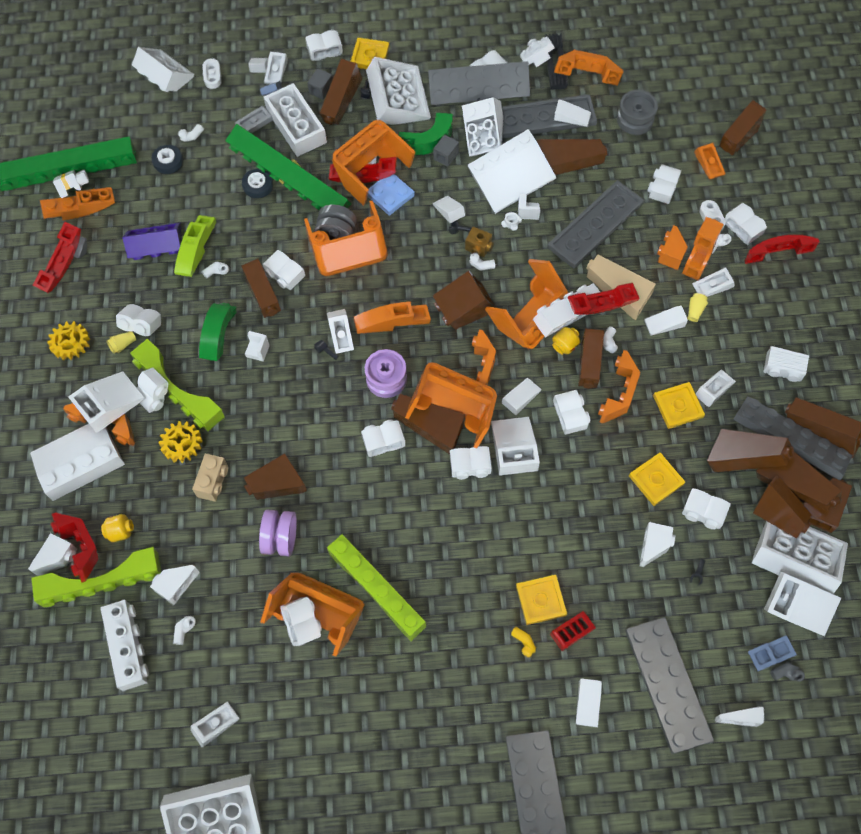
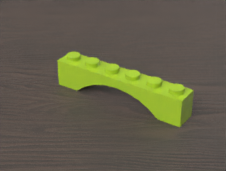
(202, 409)
(138, 567)
(377, 587)

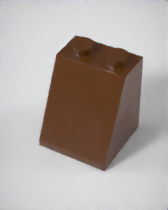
(463, 301)

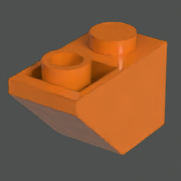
(674, 249)

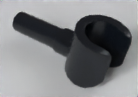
(366, 93)
(456, 228)
(322, 346)
(698, 572)

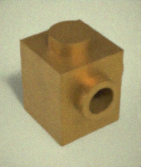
(479, 242)

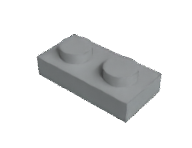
(255, 120)

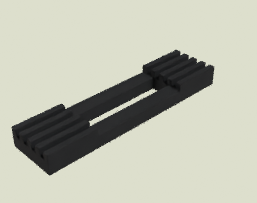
(557, 81)

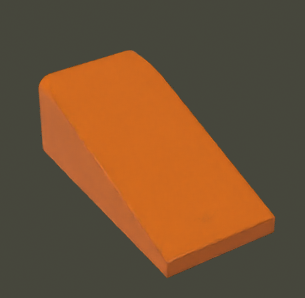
(710, 161)

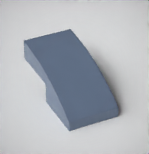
(772, 653)

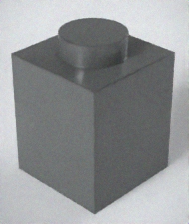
(319, 83)
(446, 150)

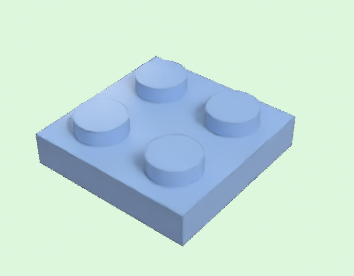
(390, 194)

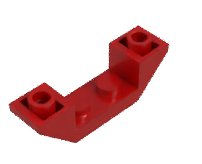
(72, 526)

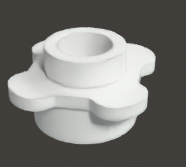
(511, 217)

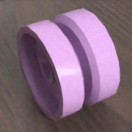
(386, 373)
(277, 532)

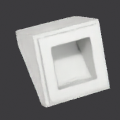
(258, 65)

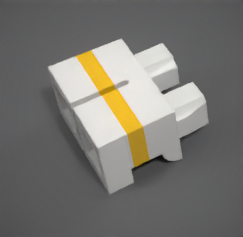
(70, 180)

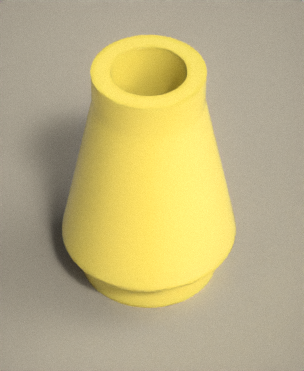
(697, 306)
(120, 342)

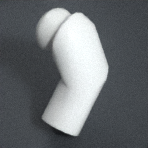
(189, 136)
(723, 240)
(479, 264)
(215, 268)
(608, 342)
(183, 627)

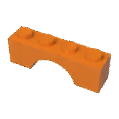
(703, 248)

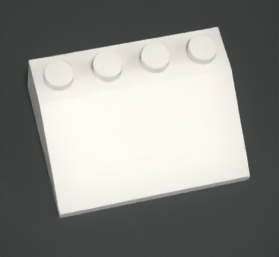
(397, 92)
(511, 170)
(75, 460)
(810, 557)
(213, 809)

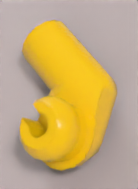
(527, 641)

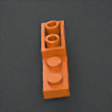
(83, 204)
(391, 315)

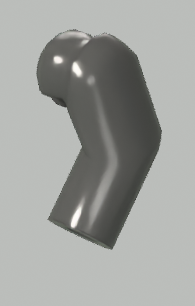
(789, 671)

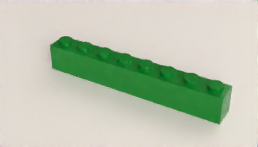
(50, 165)
(283, 169)

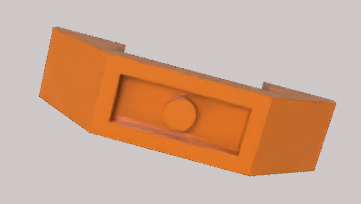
(590, 62)
(484, 347)
(628, 369)
(121, 430)

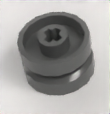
(637, 112)
(336, 221)

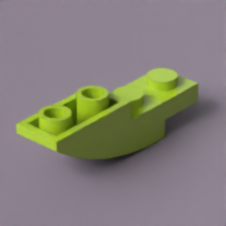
(193, 244)

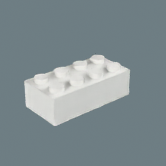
(295, 119)

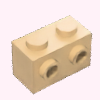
(210, 477)

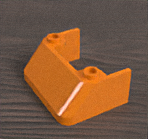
(372, 141)
(351, 250)
(546, 288)
(457, 393)
(333, 608)

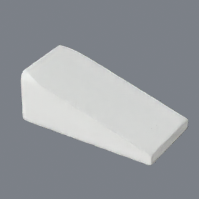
(276, 67)
(571, 114)
(449, 209)
(714, 283)
(666, 321)
(714, 388)
(520, 396)
(588, 702)
(747, 717)
(214, 724)

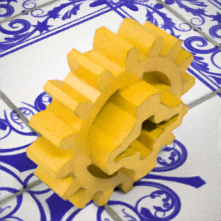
(68, 340)
(177, 440)

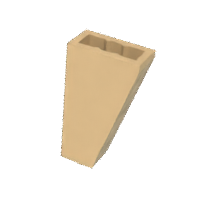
(609, 275)

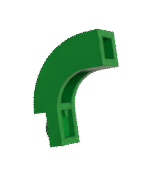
(426, 141)
(214, 330)

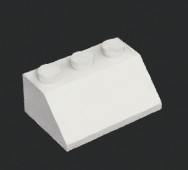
(161, 69)

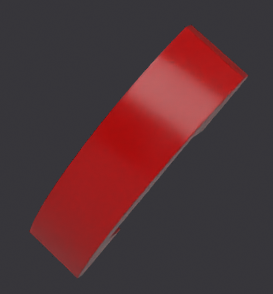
(370, 172)
(800, 243)
(60, 260)
(603, 301)

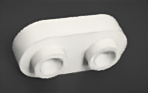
(212, 73)
(712, 212)

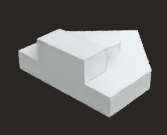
(537, 51)

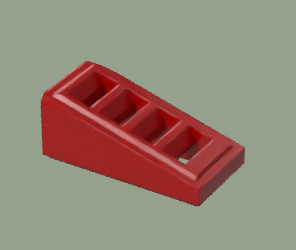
(562, 644)

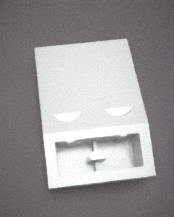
(483, 125)
(106, 400)
(515, 446)
(802, 603)

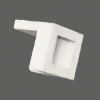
(528, 210)
(257, 346)

